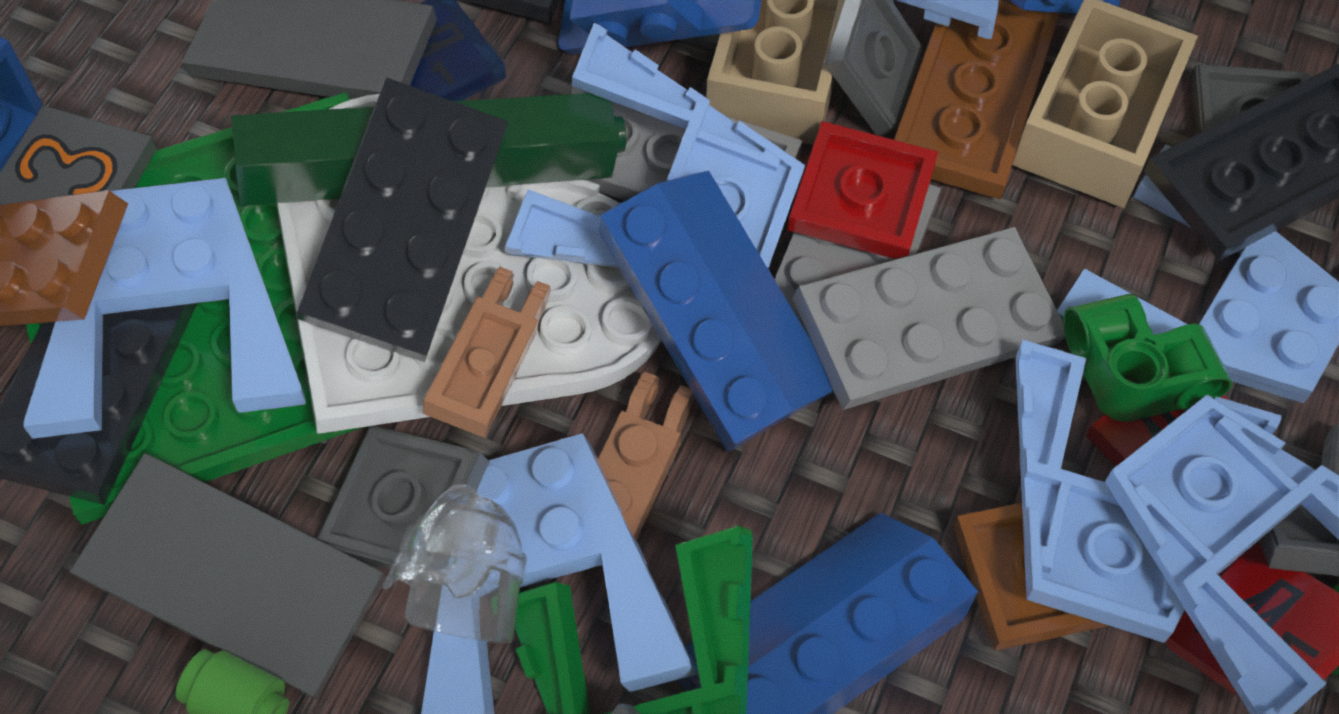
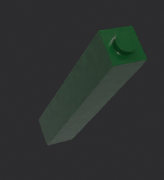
(312, 151)

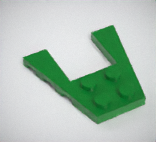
(718, 601)

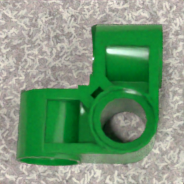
(1169, 367)

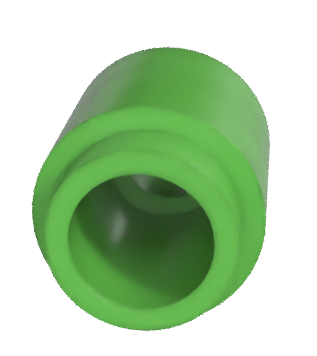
(229, 686)

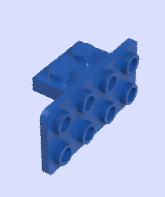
(653, 20)

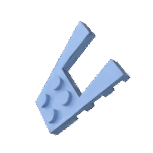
(747, 167)
(169, 251)
(1269, 320)
(1198, 504)
(565, 526)
(1076, 535)

